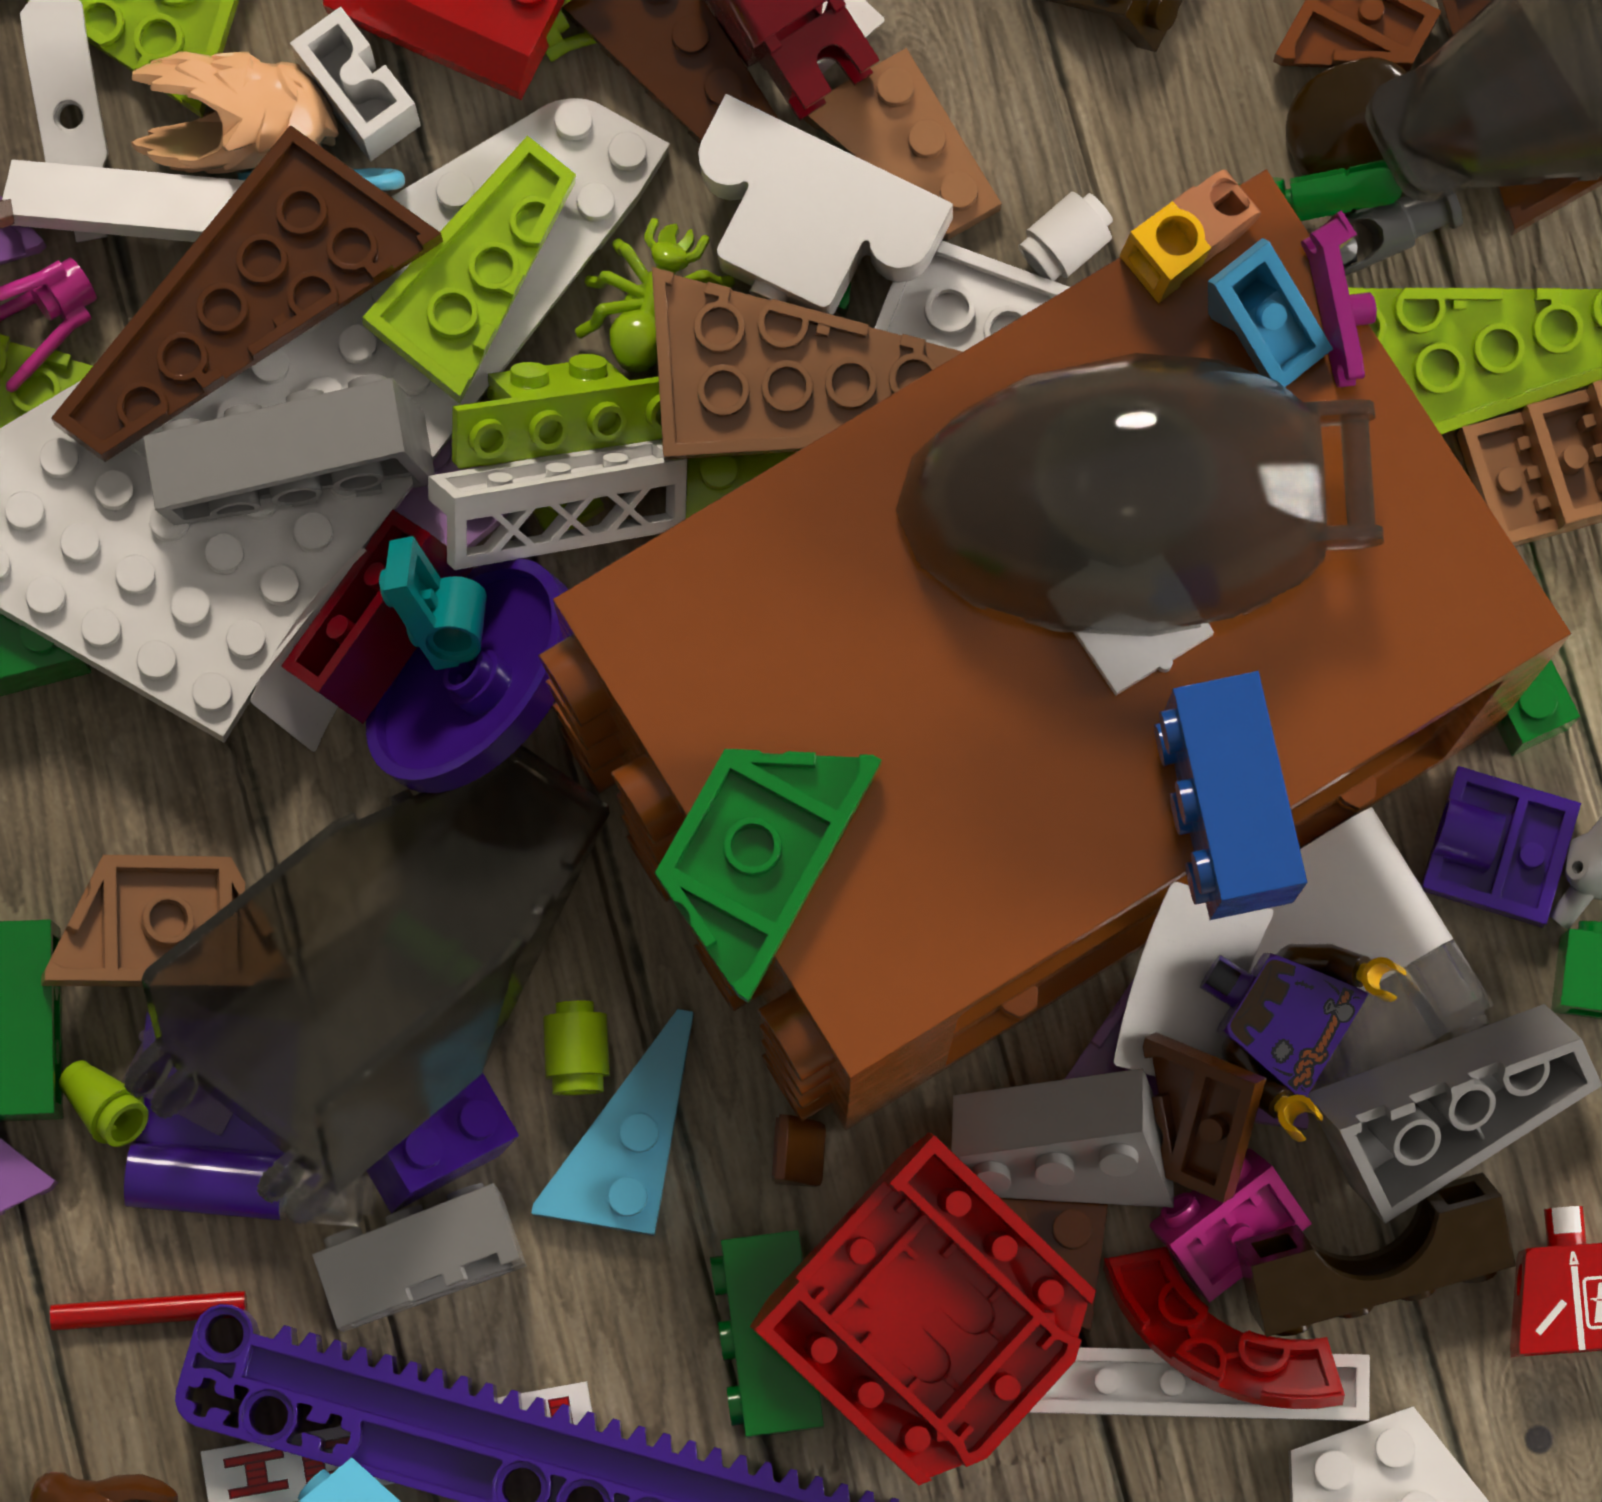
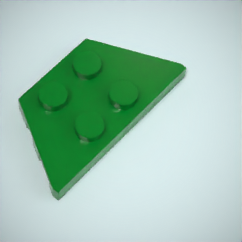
(758, 850)

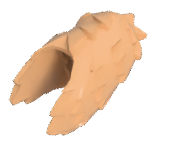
(250, 113)

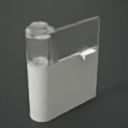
(1373, 905)

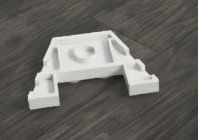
(1380, 1462)

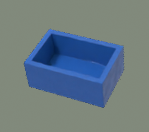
(1230, 796)

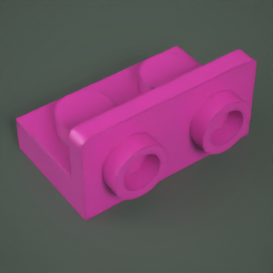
(1205, 1230)

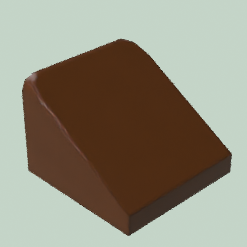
(798, 1151)

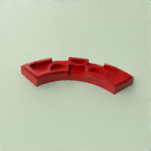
(1210, 1352)

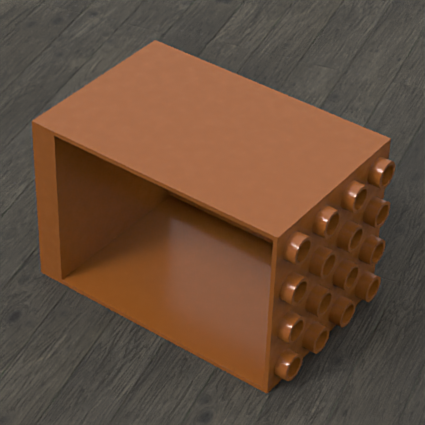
(1015, 794)

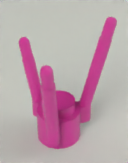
(58, 291)

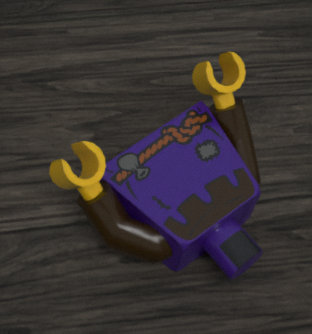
(1292, 1017)

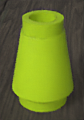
(103, 1104)

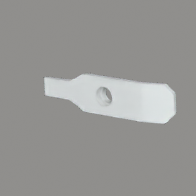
(61, 77)

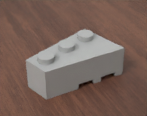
(1066, 1140)
(418, 1256)

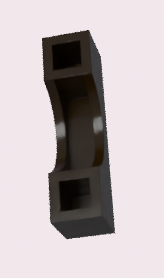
(1450, 1240)

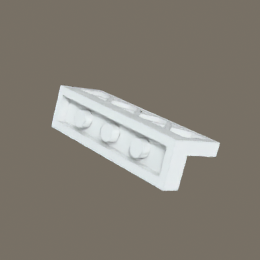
(552, 481)

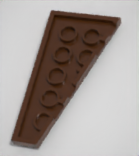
(265, 270)

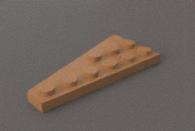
(767, 372)

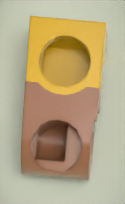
(1188, 233)

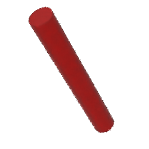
(140, 1310)

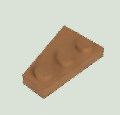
(905, 131)

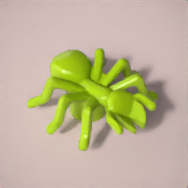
(634, 330)

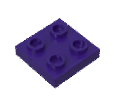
(1500, 846)

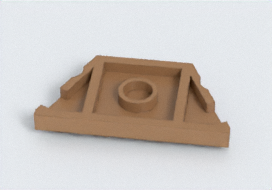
(138, 913)

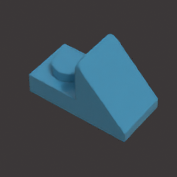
(1267, 314)

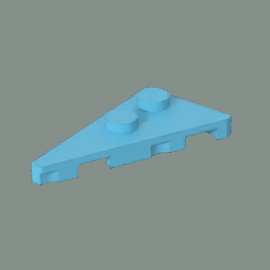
(623, 1158)

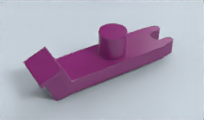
(1338, 309)

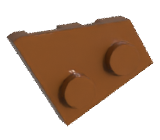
(1350, 30)

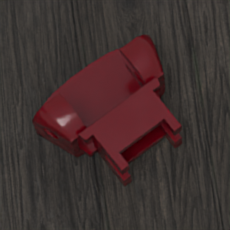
(791, 39)

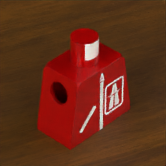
(1558, 1290)

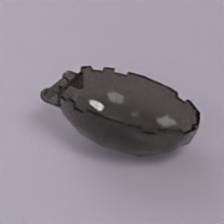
(1135, 495)

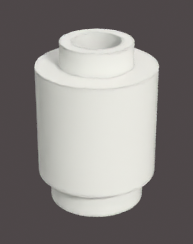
(1067, 236)

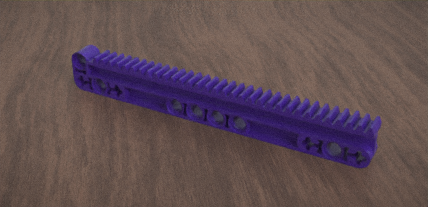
(448, 1437)

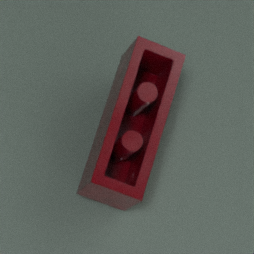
(356, 639)

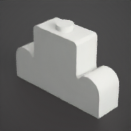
(811, 211)

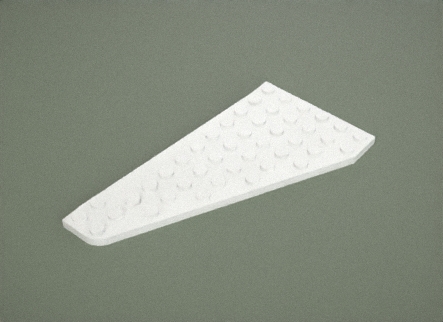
(206, 603)

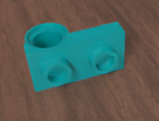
(439, 613)

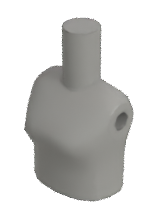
(1584, 874)

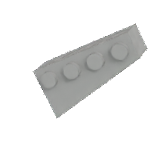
(288, 451)
(1451, 1106)

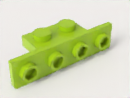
(554, 412)

